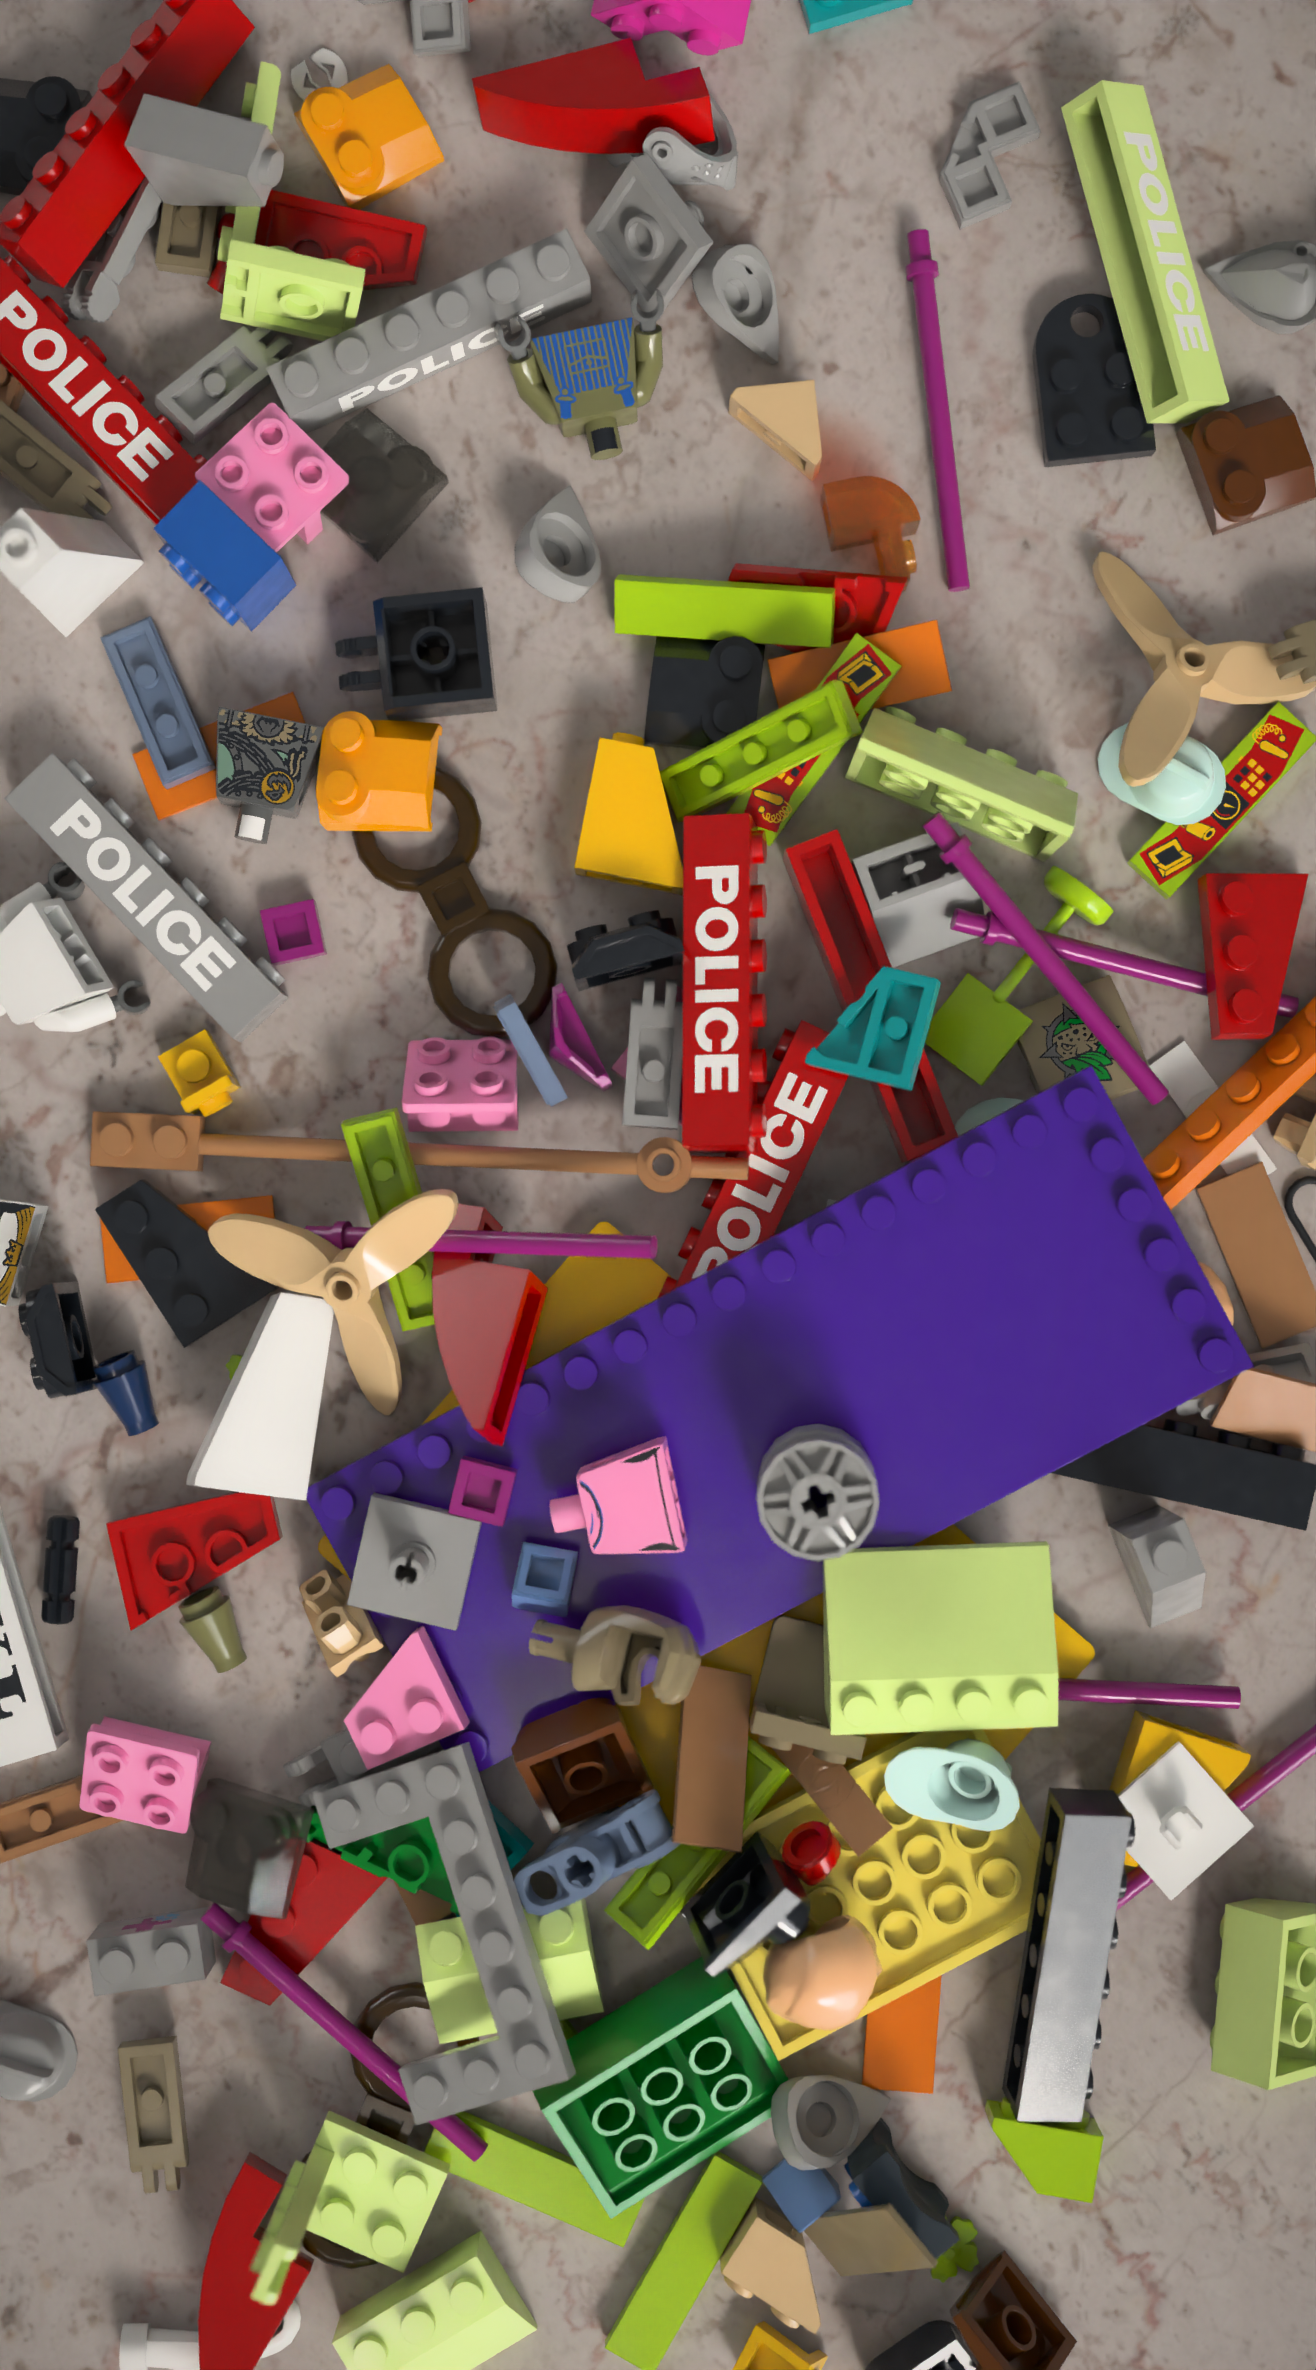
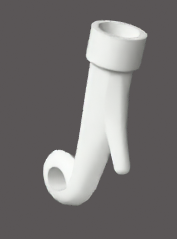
(179, 2349)

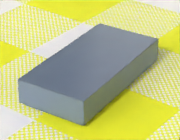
(529, 1050)

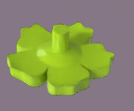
(961, 2253)

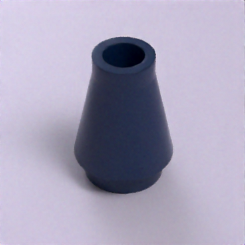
(127, 1390)

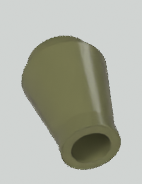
(213, 1626)

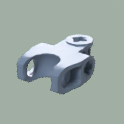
(599, 1852)

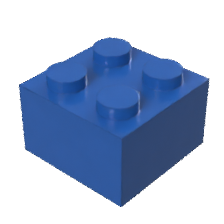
(220, 551)

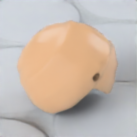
(823, 1976)

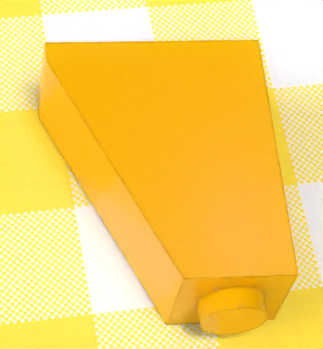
(627, 820)
(1152, 1737)

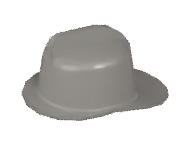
(35, 2054)

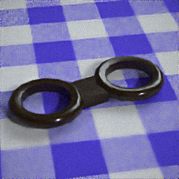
(462, 912)
(381, 2108)

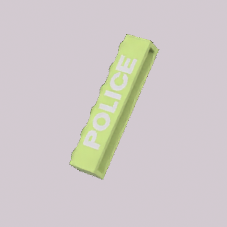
(1144, 253)

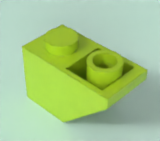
(1053, 2156)

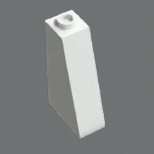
(64, 563)
(272, 1405)

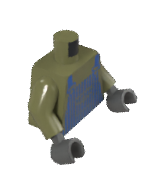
(590, 375)

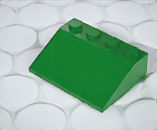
(662, 2086)

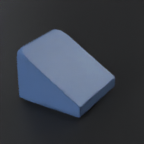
(544, 1579)
(802, 2193)

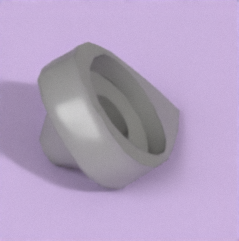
(1271, 284)
(740, 296)
(559, 550)
(823, 2119)

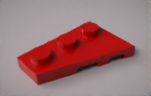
(314, 228)
(861, 600)
(1247, 947)
(186, 1546)
(322, 1902)

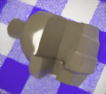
(614, 1651)

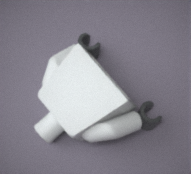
(48, 964)

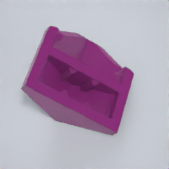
(571, 1043)

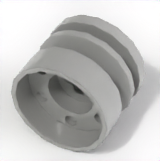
(836, 1464)

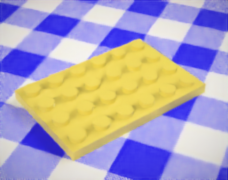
(922, 1890)

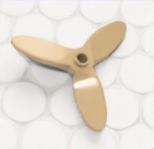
(1181, 672)
(345, 1277)

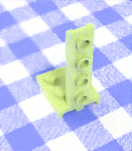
(273, 283)
(353, 2192)

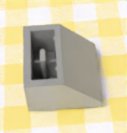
(915, 897)

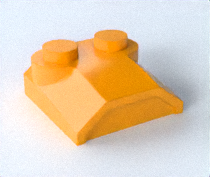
(368, 136)
(376, 774)

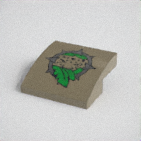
(1062, 1044)

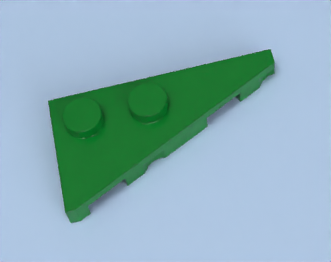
(401, 1853)

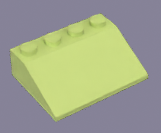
(964, 785)
(939, 1638)

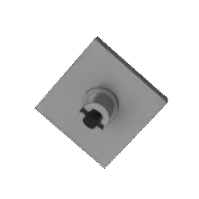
(649, 233)
(414, 1561)

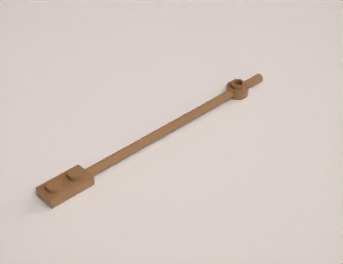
(181, 1143)

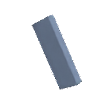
(158, 703)

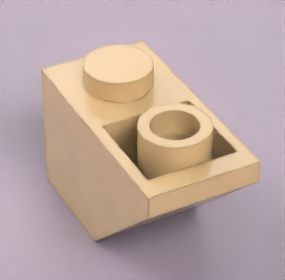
(772, 2263)

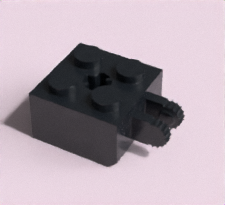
(404, 633)

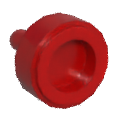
(811, 1852)

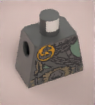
(263, 768)

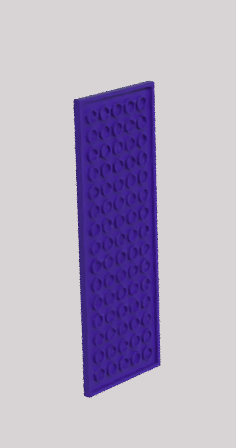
(945, 1317)

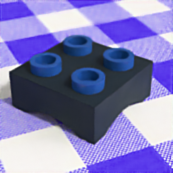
(883, 2179)

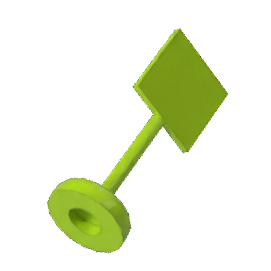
(979, 1025)

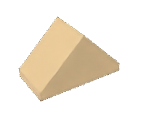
(784, 420)

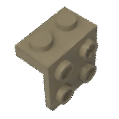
(791, 1694)

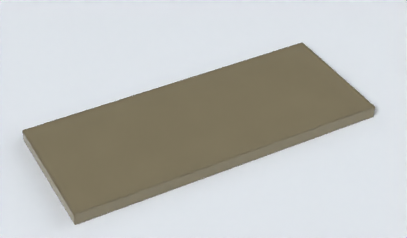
(869, 2241)

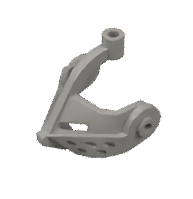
(684, 162)

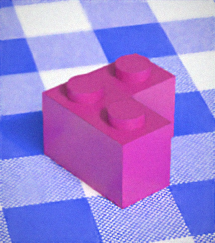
(700, 23)

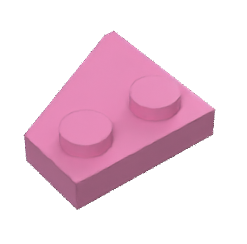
(406, 1705)

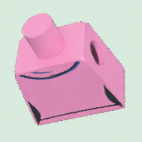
(626, 1503)

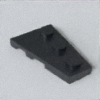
(178, 1262)

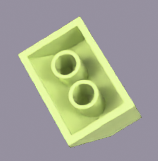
(456, 1990)
(1266, 1993)
(437, 2316)

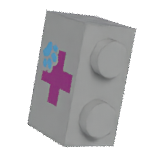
(150, 1952)

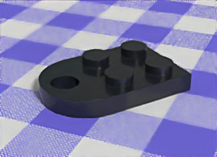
(1087, 388)

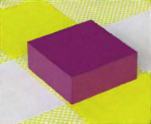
(293, 932)
(482, 1491)

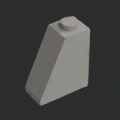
(203, 155)
(1160, 1563)

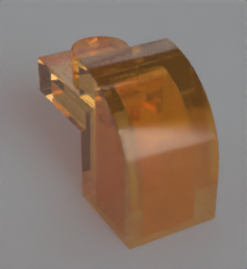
(874, 512)

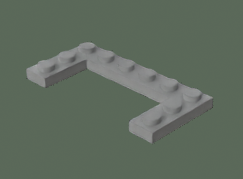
(530, 2039)

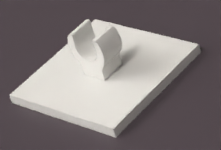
(1180, 1820)

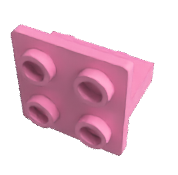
(274, 478)
(461, 1085)
(142, 1774)

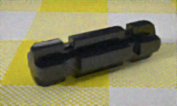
(60, 1569)

